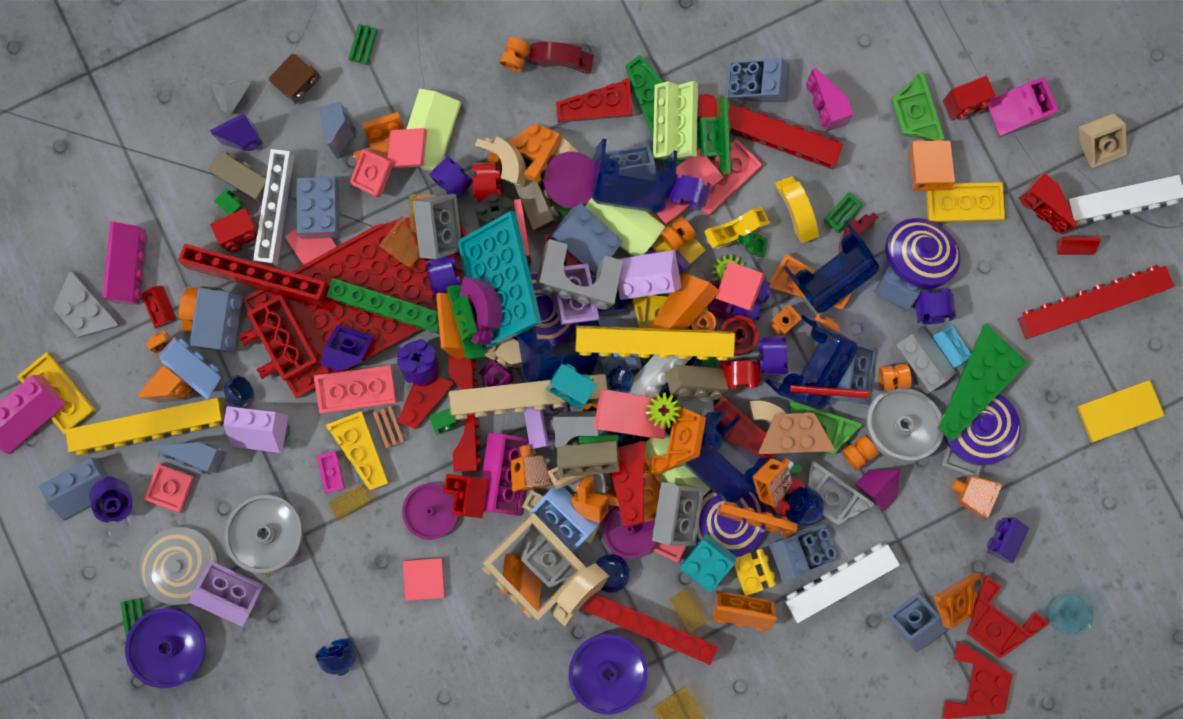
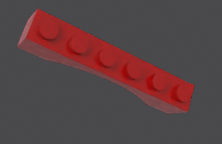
(465, 454)

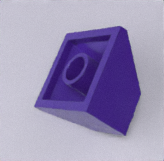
(238, 133)
(345, 348)

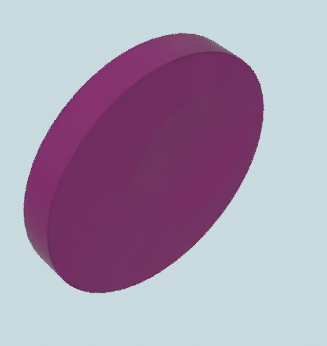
(569, 178)
(429, 511)
(627, 542)

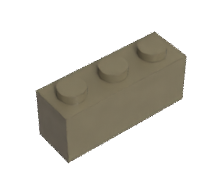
(239, 175)
(537, 204)
(696, 382)
(588, 459)

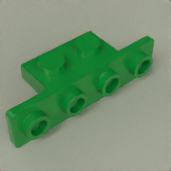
(716, 136)
(465, 322)

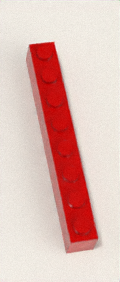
(775, 133)
(254, 274)
(1095, 302)
(650, 628)

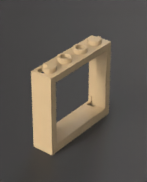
(554, 541)

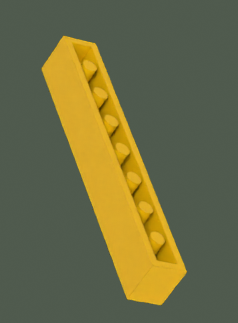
(655, 342)
(144, 426)

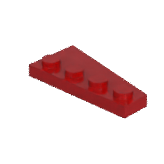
(602, 103)
(746, 432)
(630, 483)

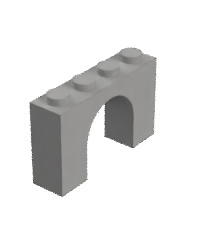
(553, 279)
(573, 424)

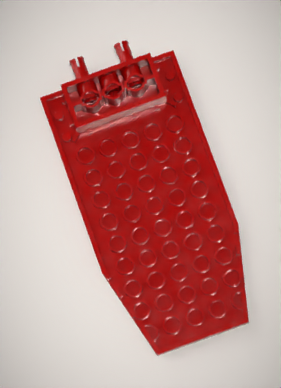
(299, 330)

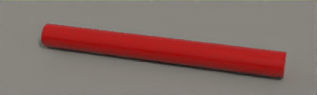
(829, 391)

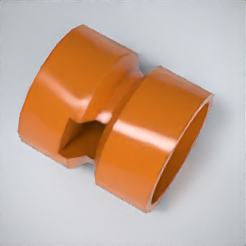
(514, 55)
(673, 239)
(704, 321)
(894, 377)
(860, 452)

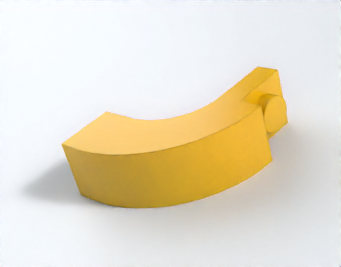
(799, 208)
(744, 225)

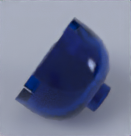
(805, 506)
(617, 570)
(337, 658)

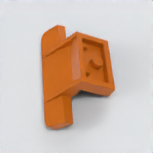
(379, 134)
(522, 579)

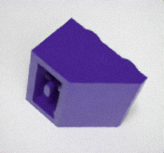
(1007, 539)

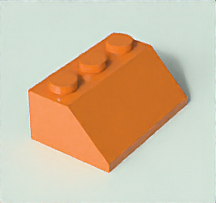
(449, 332)
(166, 387)
(744, 611)

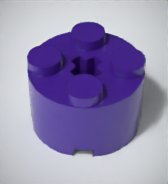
(451, 177)
(690, 191)
(442, 274)
(935, 307)
(774, 354)
(418, 362)
(110, 500)

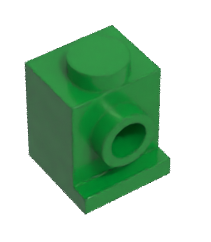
(228, 203)
(443, 421)

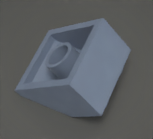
(917, 622)

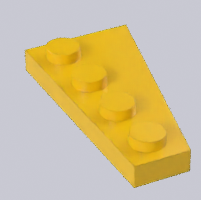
(357, 443)

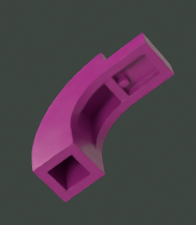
(487, 308)

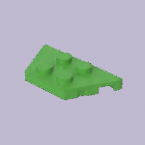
(916, 111)
(836, 427)

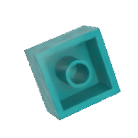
(571, 386)
(708, 563)

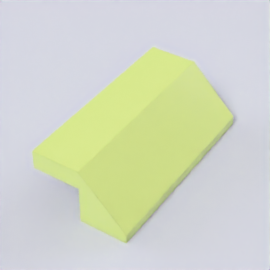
(438, 116)
(675, 120)
(633, 227)
(678, 474)

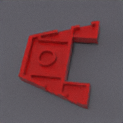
(996, 630)
(987, 687)

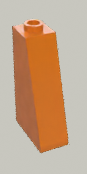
(685, 304)

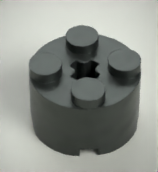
(493, 208)

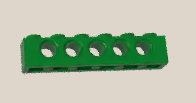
(384, 306)

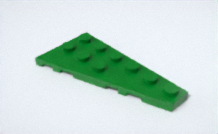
(643, 82)
(984, 376)

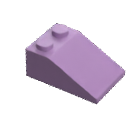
(570, 310)

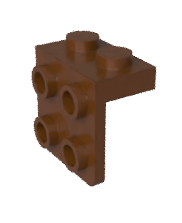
(294, 78)

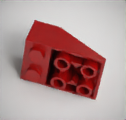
(1048, 203)

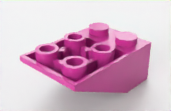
(829, 100)
(1022, 107)

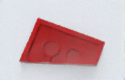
(422, 400)

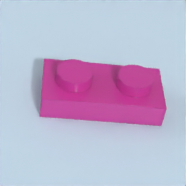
(330, 472)

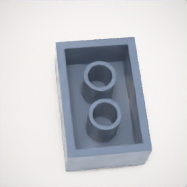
(318, 208)

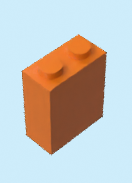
(931, 165)

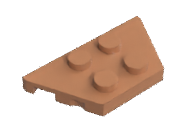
(795, 435)

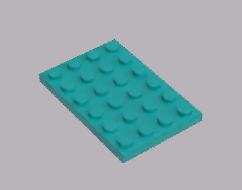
(499, 258)

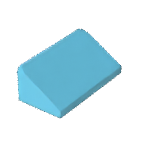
(952, 346)

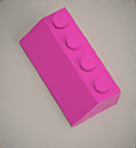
(124, 263)
(27, 411)
(497, 470)

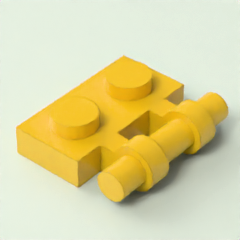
(748, 575)

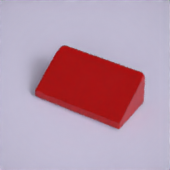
(1077, 245)
(158, 306)

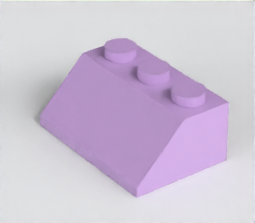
(649, 275)
(540, 426)
(255, 429)
(225, 593)

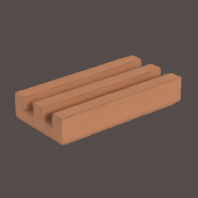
(383, 411)

